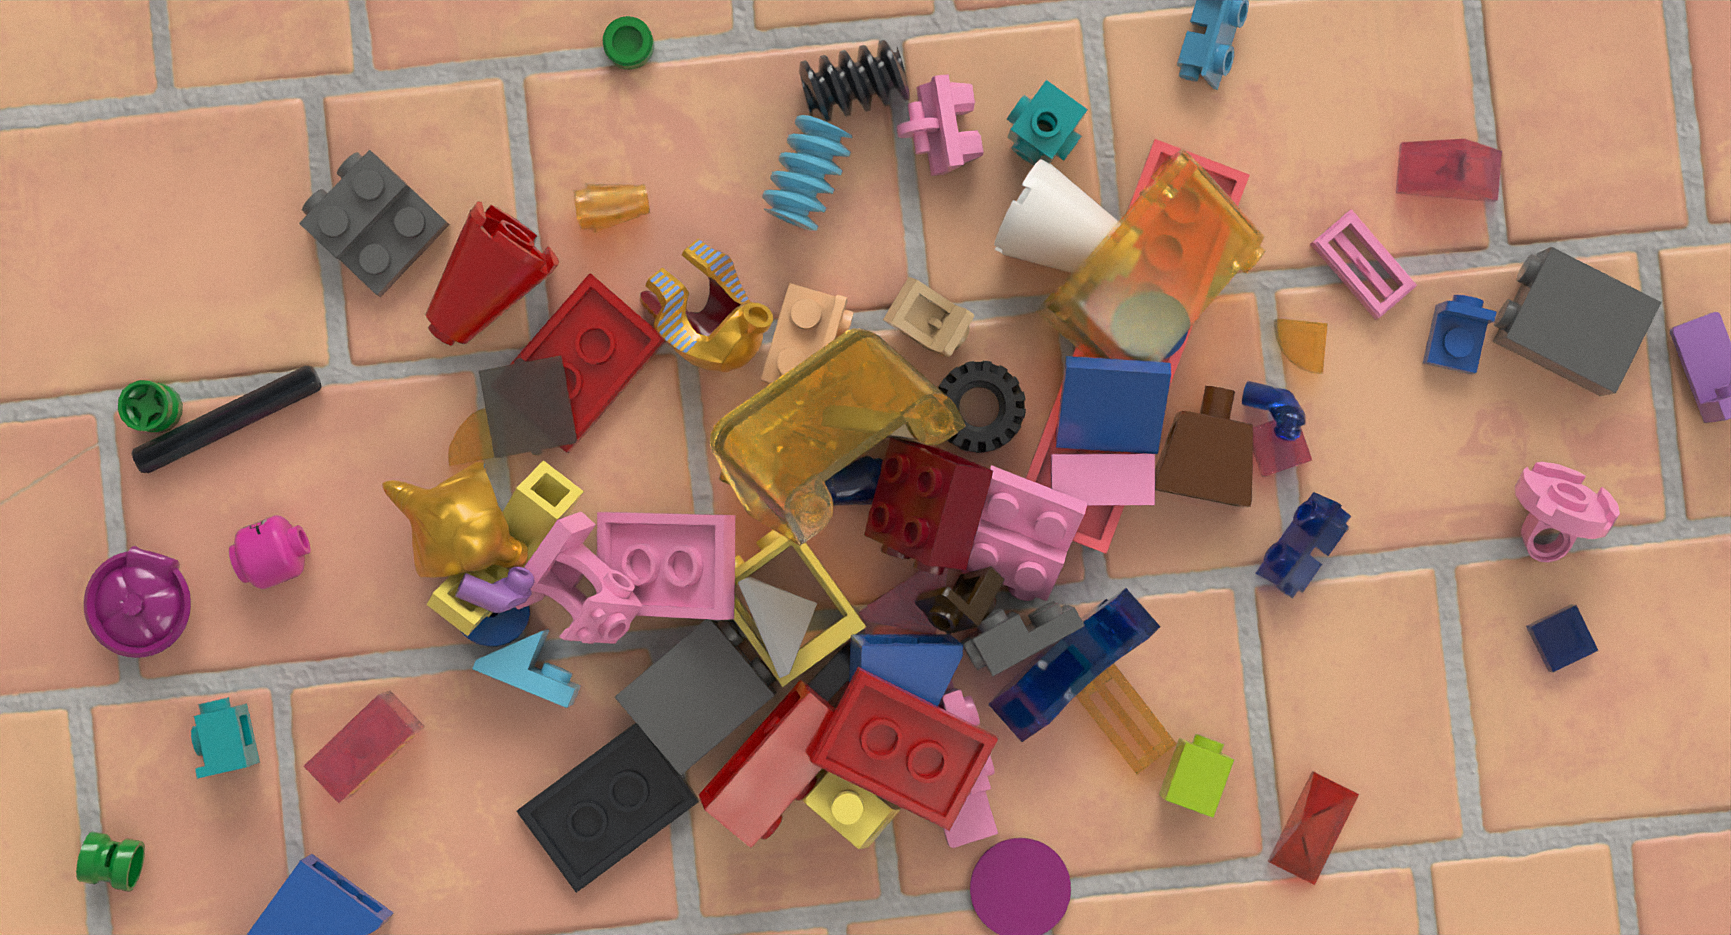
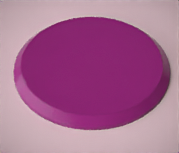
(1020, 887)

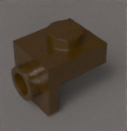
(965, 603)

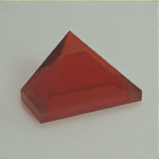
(1313, 827)

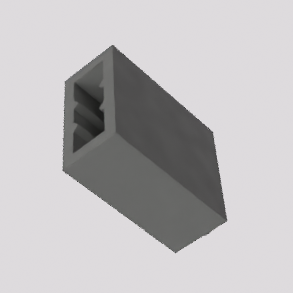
(1575, 321)
(698, 693)

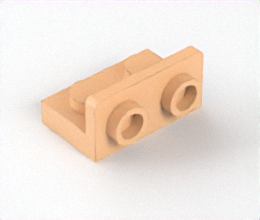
(804, 326)

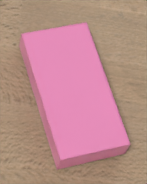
(1105, 478)

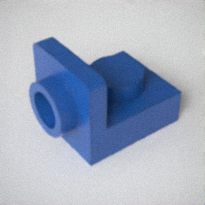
(1458, 334)

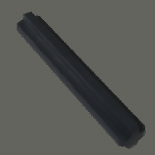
(226, 419)

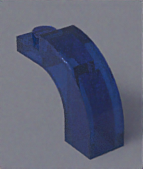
(1072, 663)

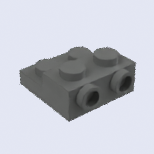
(372, 221)
(1005, 640)

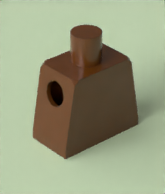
(1208, 453)

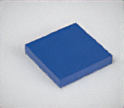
(1112, 404)

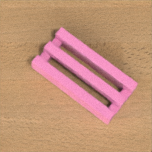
(1349, 278)

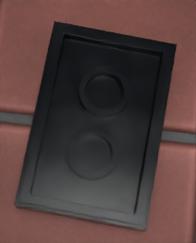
(607, 806)

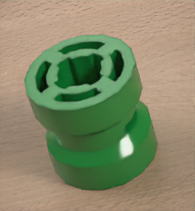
(139, 403)
(110, 861)

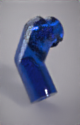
(1281, 405)

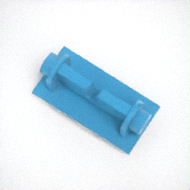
(1212, 52)

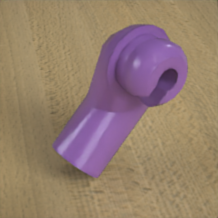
(499, 595)

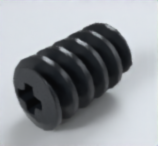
(854, 80)

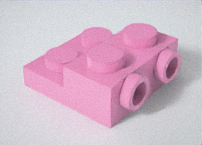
(1025, 534)

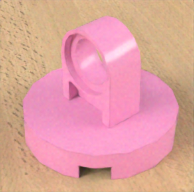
(1561, 502)

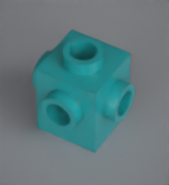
(1053, 109)

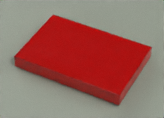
(600, 348)
(903, 749)

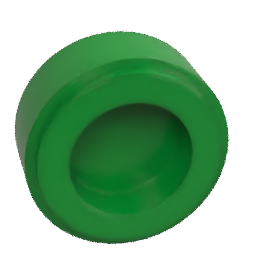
(628, 42)

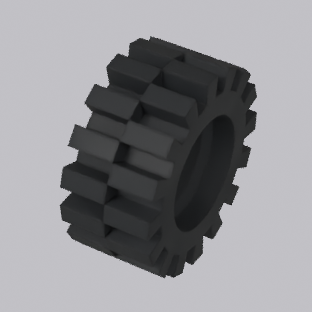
(1009, 397)

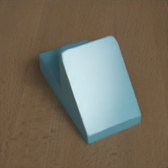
(517, 668)

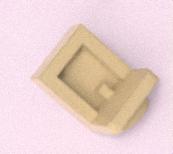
(929, 318)

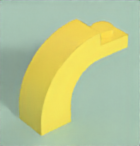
(530, 516)

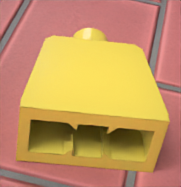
(850, 809)

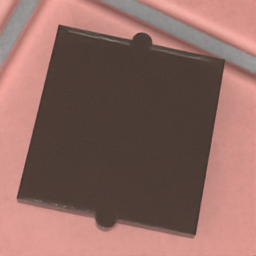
(528, 406)

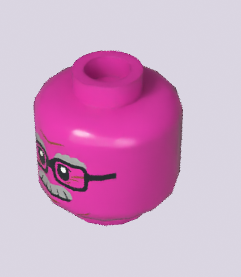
(269, 552)

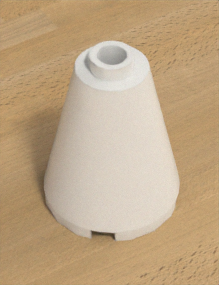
(1052, 221)

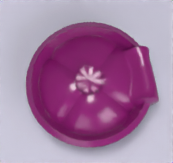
(137, 603)

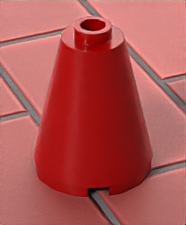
(486, 274)

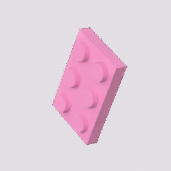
(674, 560)

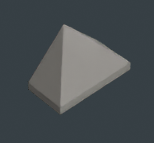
(780, 620)

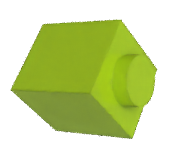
(1197, 775)

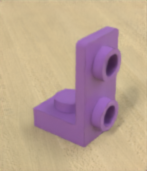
(1706, 360)

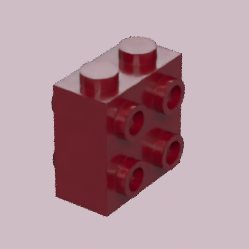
(927, 505)

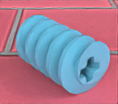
(806, 171)

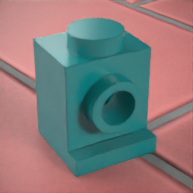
(223, 738)

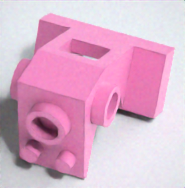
(560, 566)

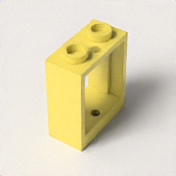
(825, 642)

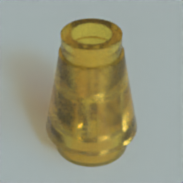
(609, 205)

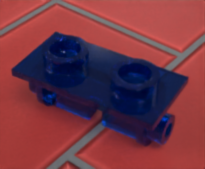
(1315, 524)

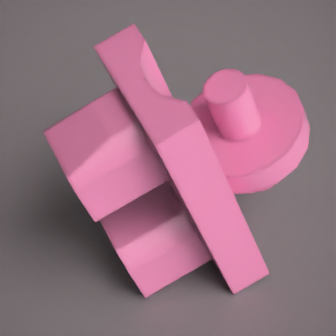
(935, 125)

